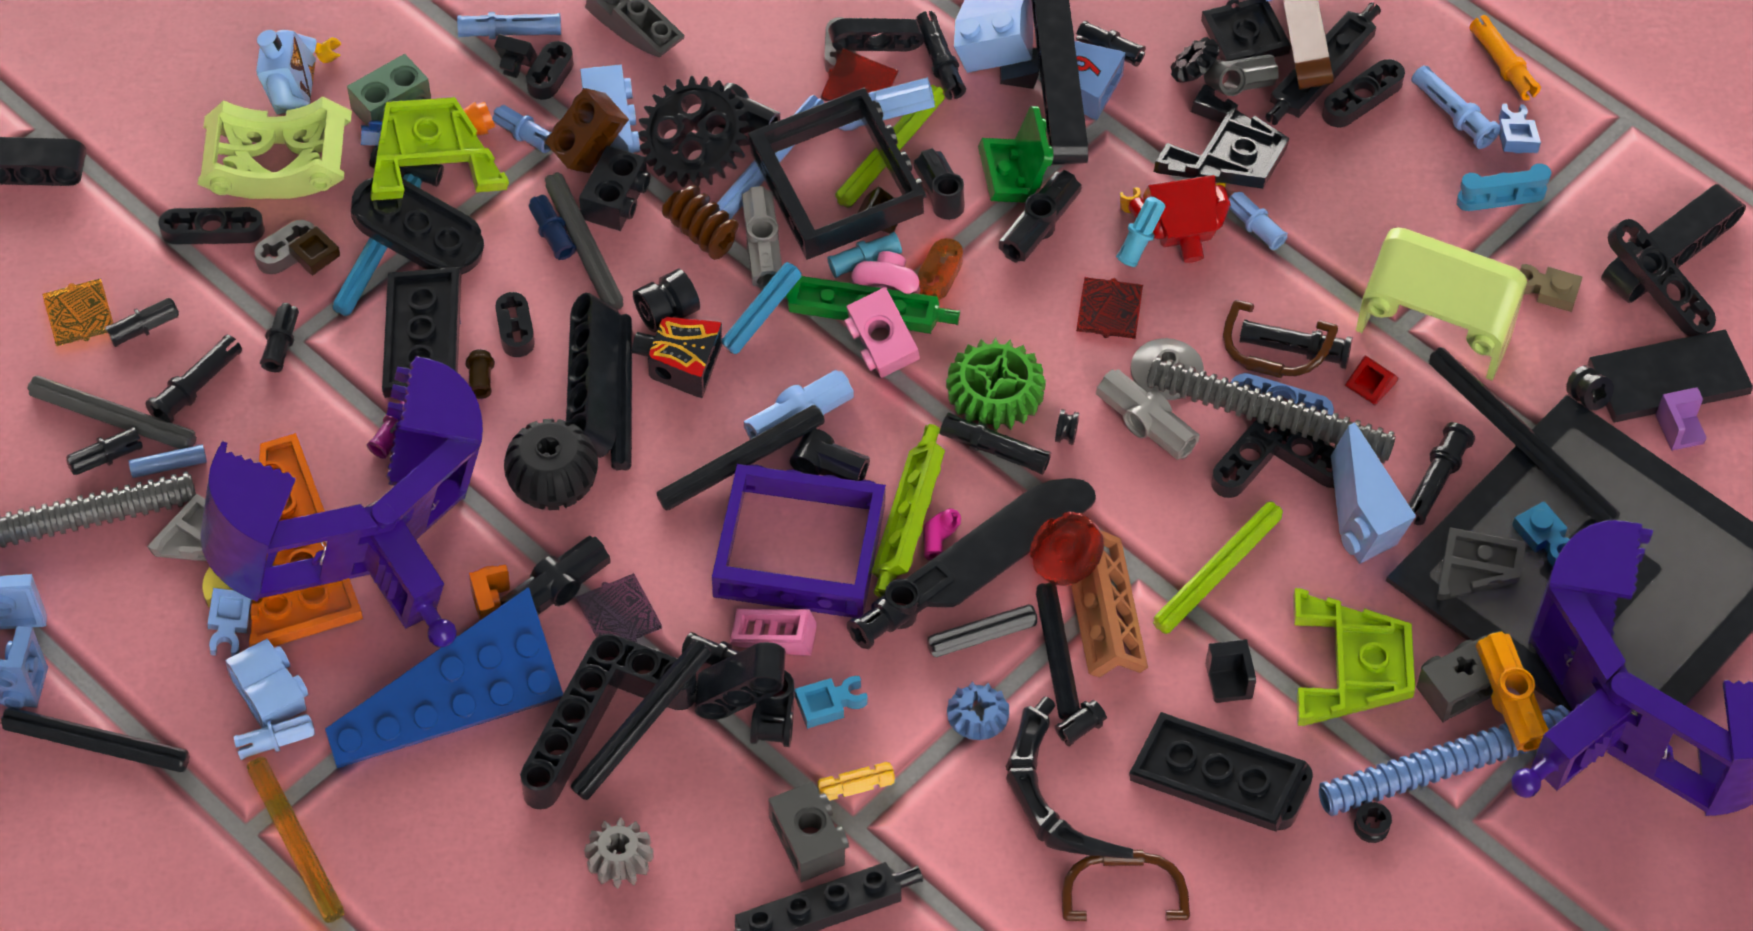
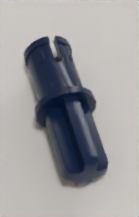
(551, 227)

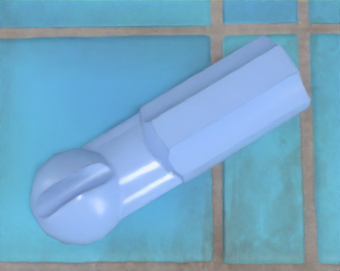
(900, 100)

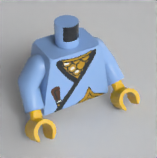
(288, 66)

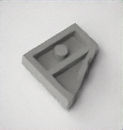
(182, 534)

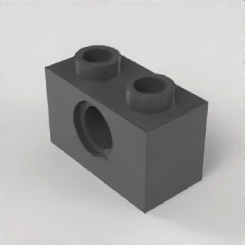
(814, 852)

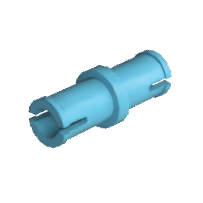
(847, 260)

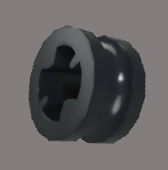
(1067, 427)
(1364, 831)

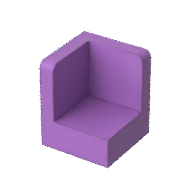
(1679, 418)

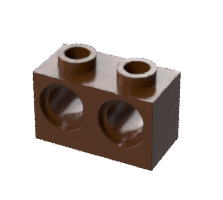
(586, 130)

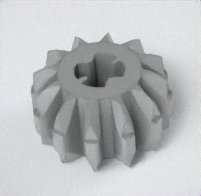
(603, 851)

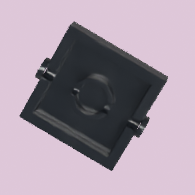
(1246, 30)

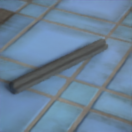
(583, 240)
(111, 412)

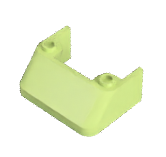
(1447, 286)

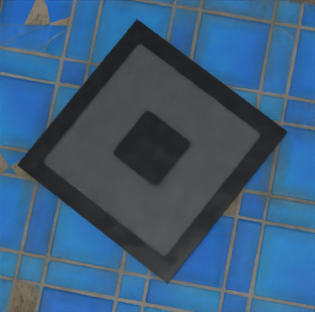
(1690, 586)

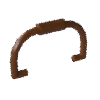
(1266, 366)
(1139, 859)

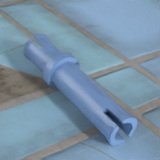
(517, 25)

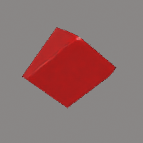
(1371, 380)

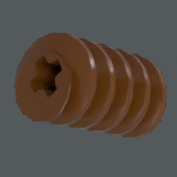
(701, 221)

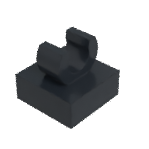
(514, 54)

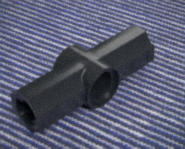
(1040, 216)
(560, 578)

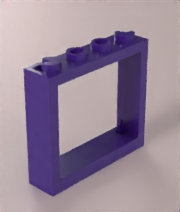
(790, 590)

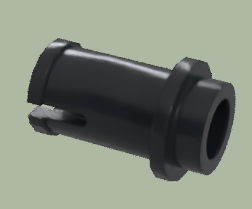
(1081, 722)

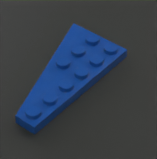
(480, 677)

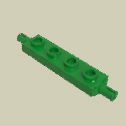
(830, 299)

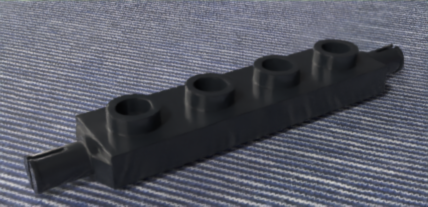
(1343, 44)
(831, 901)

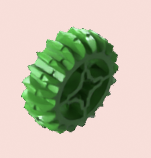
(995, 384)

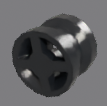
(1590, 387)

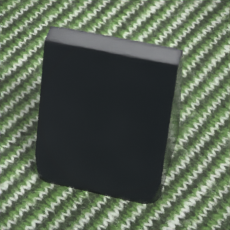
(1021, 74)

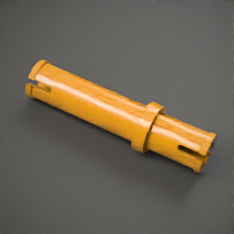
(1511, 66)

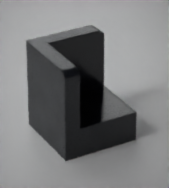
(1230, 671)

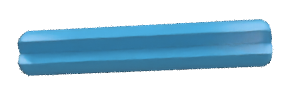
(761, 308)

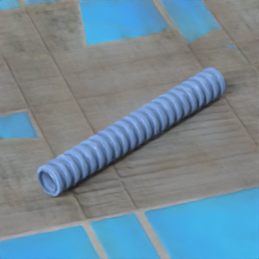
(1425, 767)

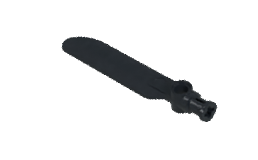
(972, 559)

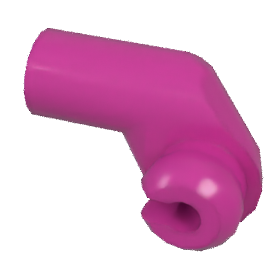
(938, 530)

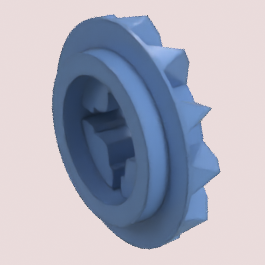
(967, 722)

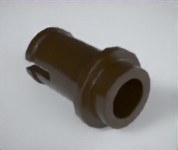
(480, 366)

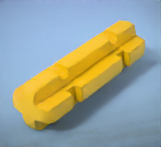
(857, 781)

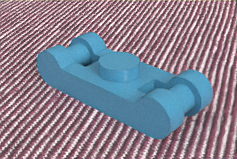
(1503, 188)

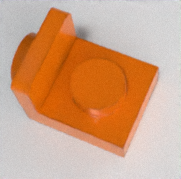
(485, 587)

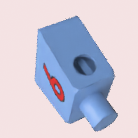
(1099, 75)

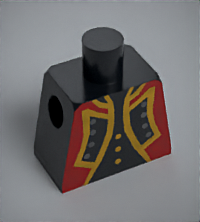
(681, 353)

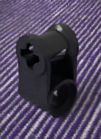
(774, 716)

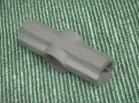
(761, 235)
(1147, 414)

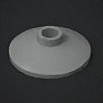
(1168, 349)

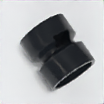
(670, 298)

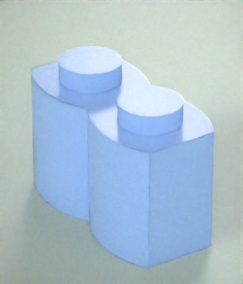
(266, 683)

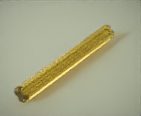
(295, 840)

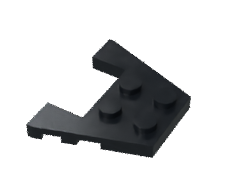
(1239, 153)

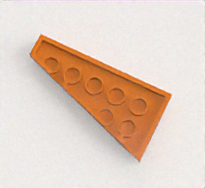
(307, 610)

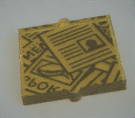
(78, 311)

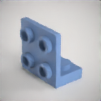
(22, 670)

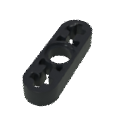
(858, 33)
(1367, 80)
(199, 216)

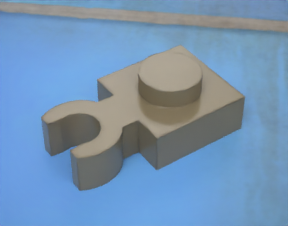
(1554, 288)

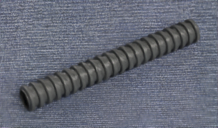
(1262, 406)
(96, 509)

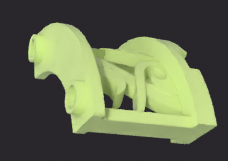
(250, 180)

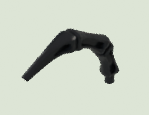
(1024, 782)

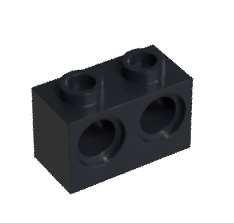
(614, 188)

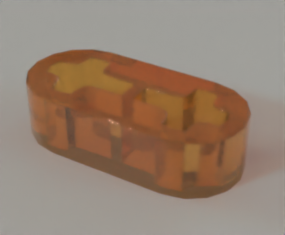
(947, 272)

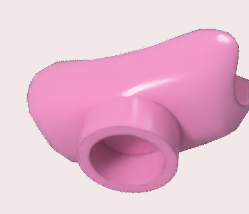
(887, 272)

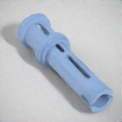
(1465, 115)

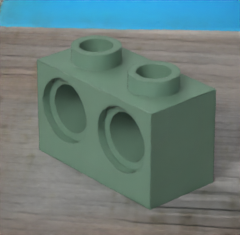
(391, 82)

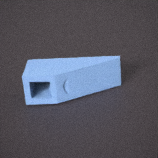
(611, 81)

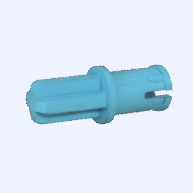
(1141, 232)

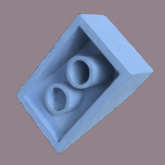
(993, 33)
(1367, 500)

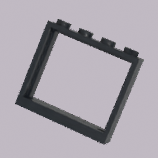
(817, 121)

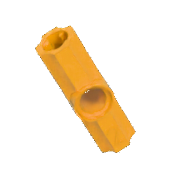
(1504, 672)

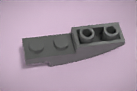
(637, 23)

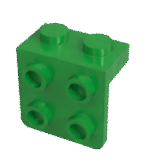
(1017, 165)

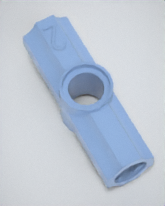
(825, 393)

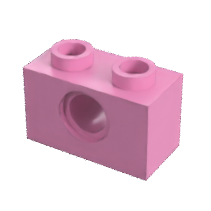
(880, 312)

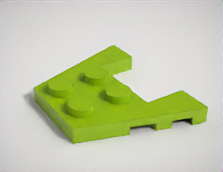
(427, 135)
(1371, 659)

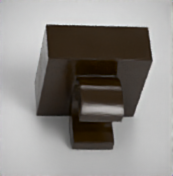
(314, 250)

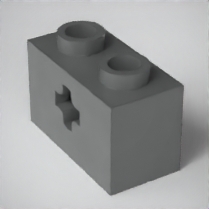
(1455, 681)

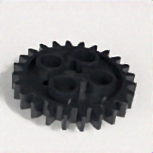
(716, 149)

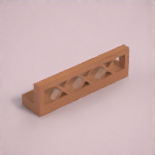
(1097, 615)

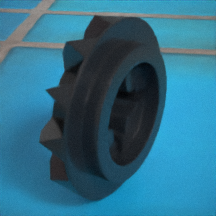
(1195, 60)

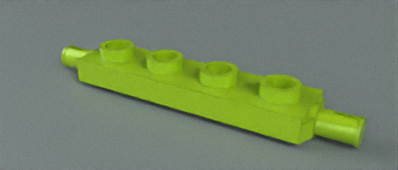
(908, 510)

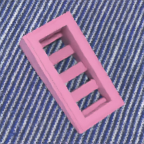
(789, 618)

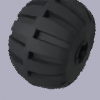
(550, 464)

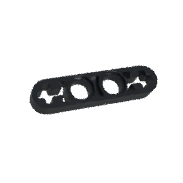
(1657, 282)

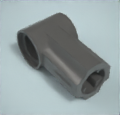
(1243, 74)

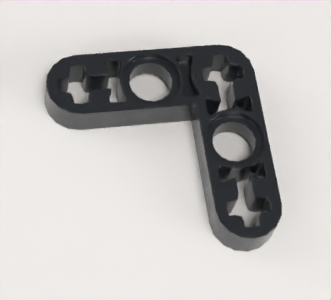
(1267, 446)

